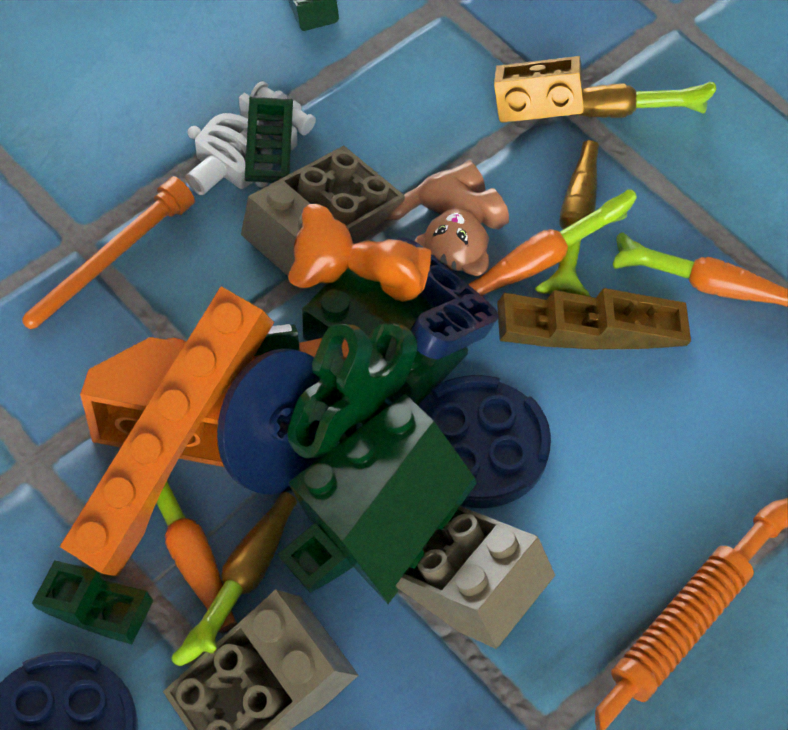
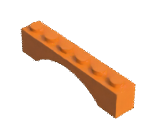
(129, 489)

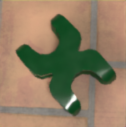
(350, 387)

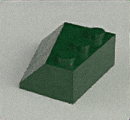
(385, 492)

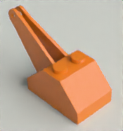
(124, 384)

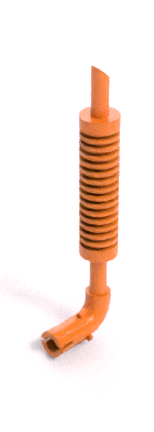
(688, 616)

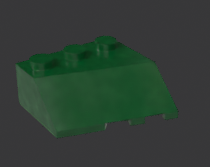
(366, 305)

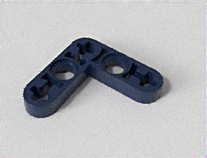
(459, 313)

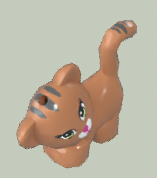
(464, 204)

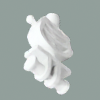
(224, 141)

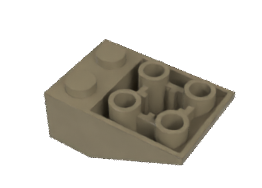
(336, 181)
(479, 576)
(264, 673)

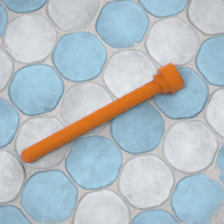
(172, 199)

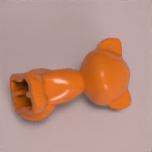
(326, 251)

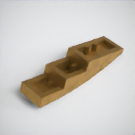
(586, 322)

